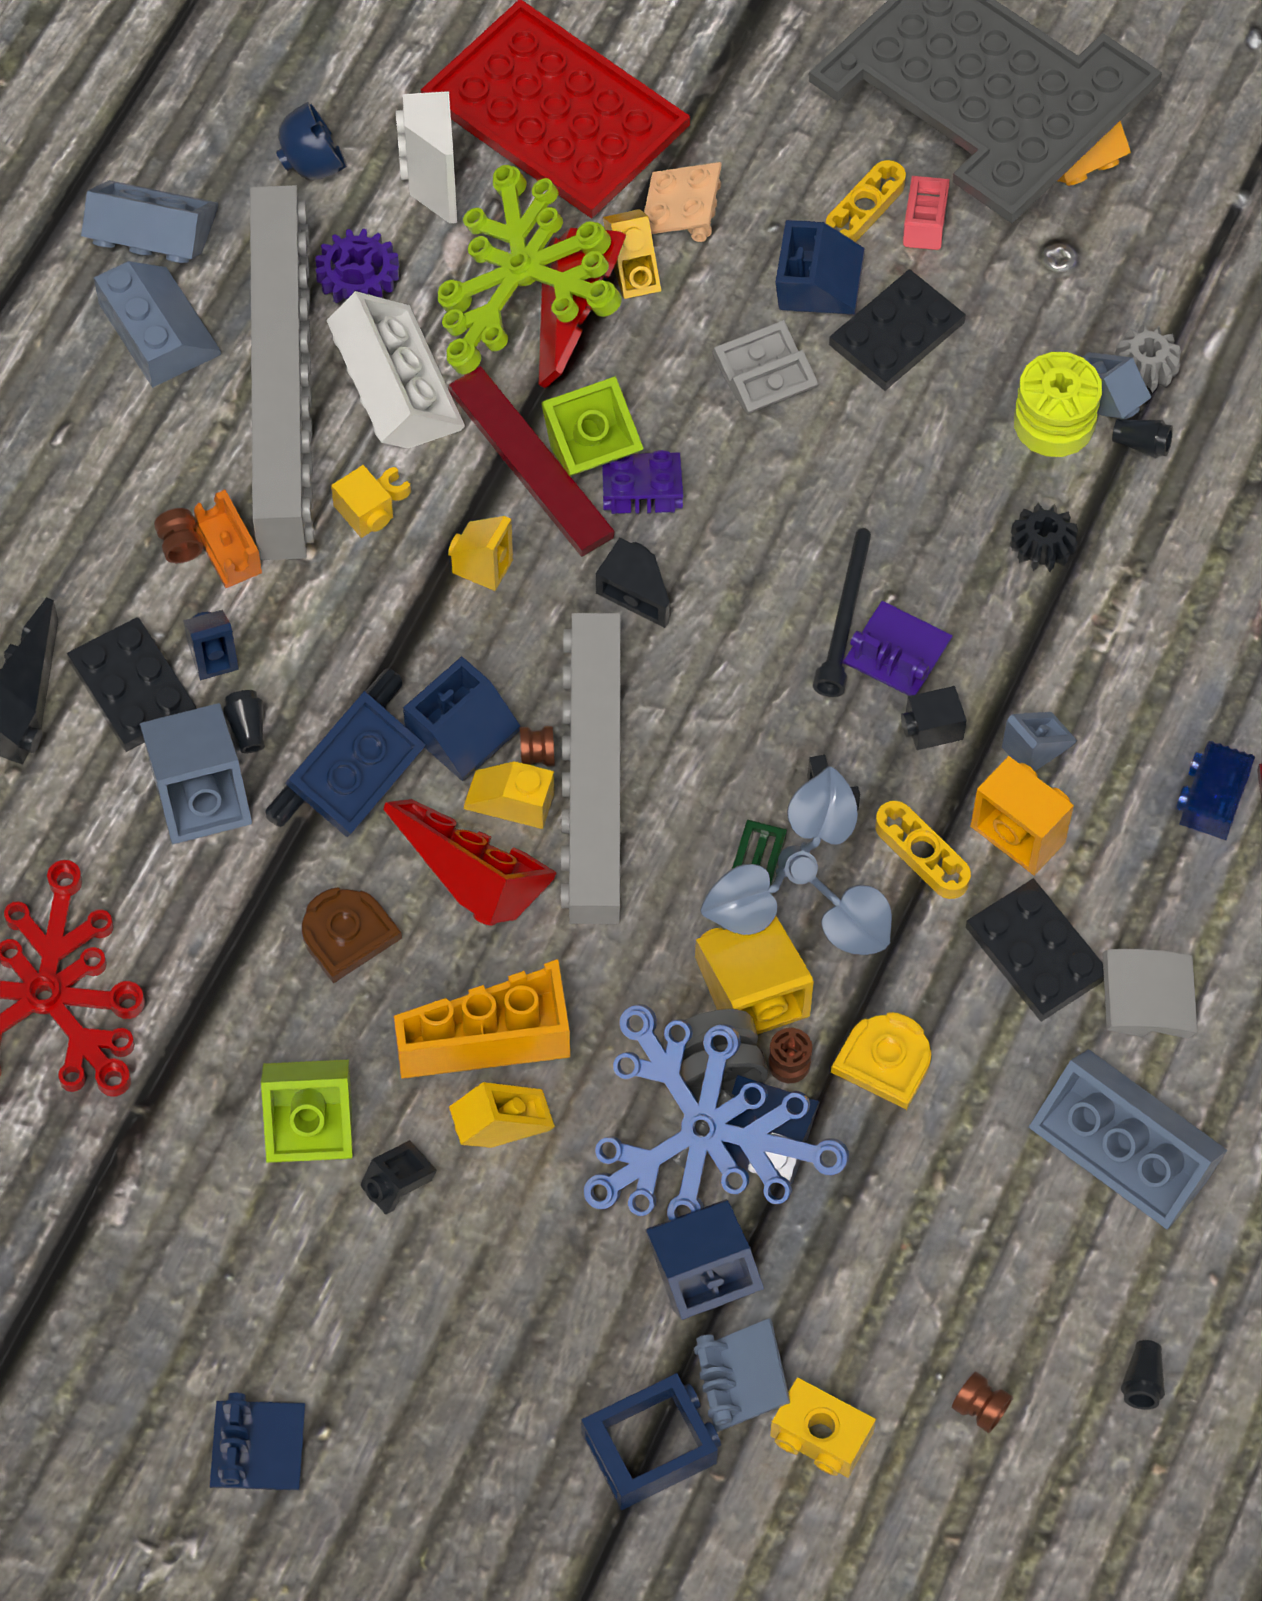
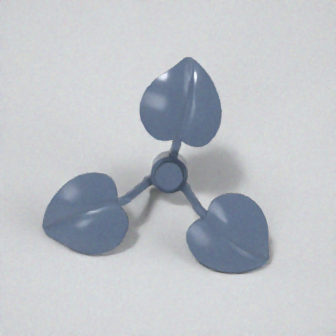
(819, 811)

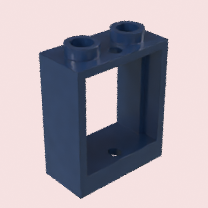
(629, 1490)

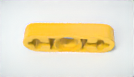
(868, 188)
(951, 862)

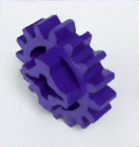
(357, 266)

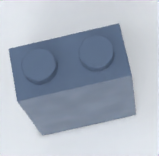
(196, 773)

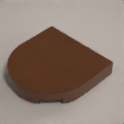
(346, 930)

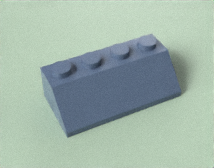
(1127, 1138)

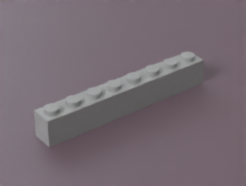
(594, 769)

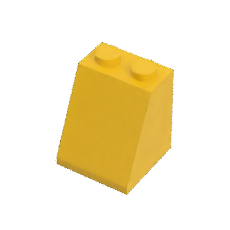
(756, 975)

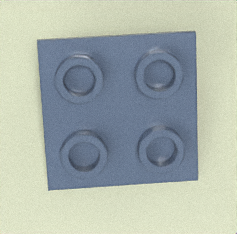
(742, 1374)

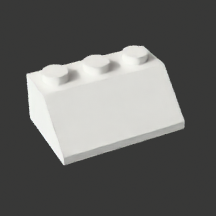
(428, 151)

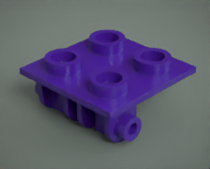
(643, 477)
(897, 649)

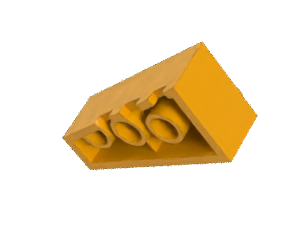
(488, 1027)

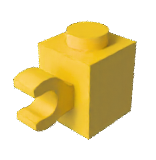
(368, 501)

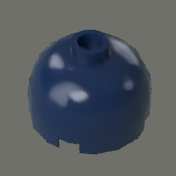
(308, 145)

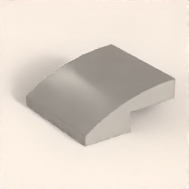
(764, 367)
(1149, 992)

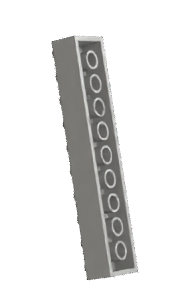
(280, 373)

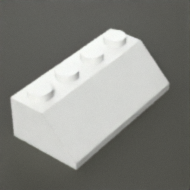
(394, 371)

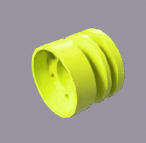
(1057, 404)

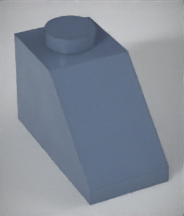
(1121, 385)

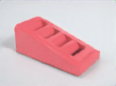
(926, 213)

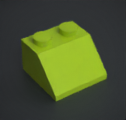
(307, 1110)

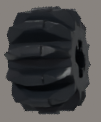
(1044, 537)

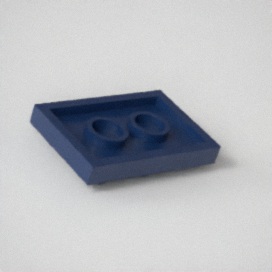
(355, 764)

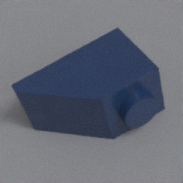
(211, 644)

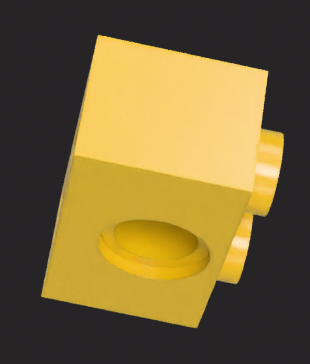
(812, 1406)

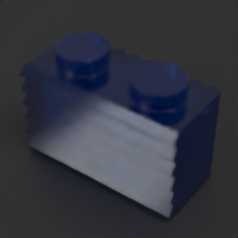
(1216, 789)

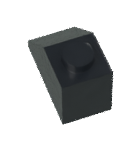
(634, 581)

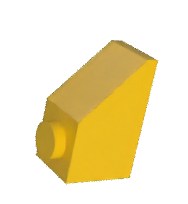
(483, 551)
(512, 793)
(500, 1114)

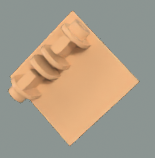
(684, 200)

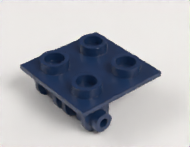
(257, 1444)

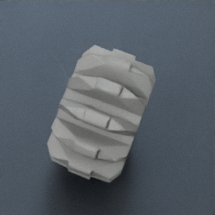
(1153, 354)

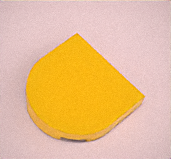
(886, 1057)

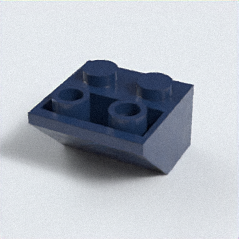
(818, 269)
(461, 718)
(704, 1259)

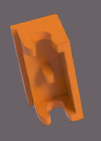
(227, 541)

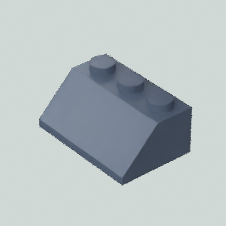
(147, 220)
(154, 320)

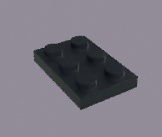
(897, 329)
(129, 680)
(1037, 949)

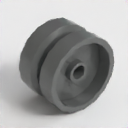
(746, 1062)

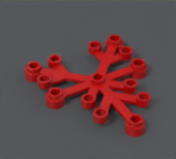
(52, 948)

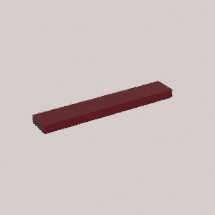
(531, 461)

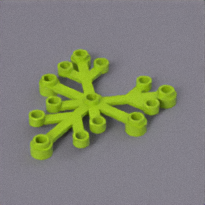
(522, 268)

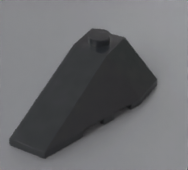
(25, 684)

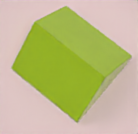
(590, 427)

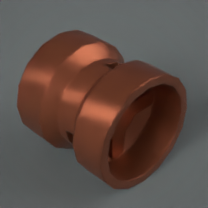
(180, 539)
(790, 1065)
(979, 1400)

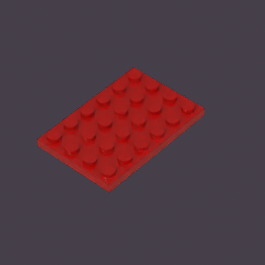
(557, 107)

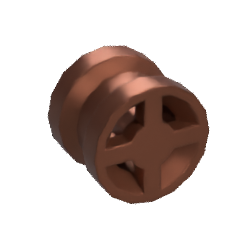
(537, 746)

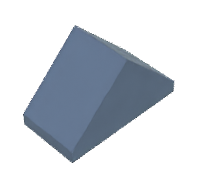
(1036, 738)

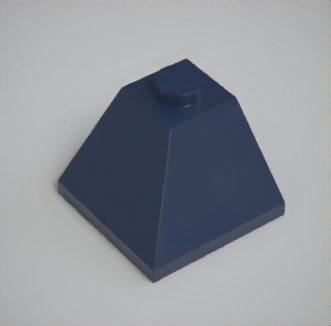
(794, 1128)

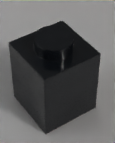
(934, 718)

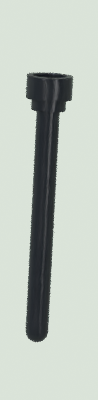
(831, 676)

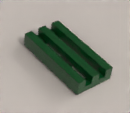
(766, 831)

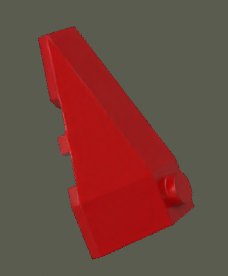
(559, 337)
(478, 875)

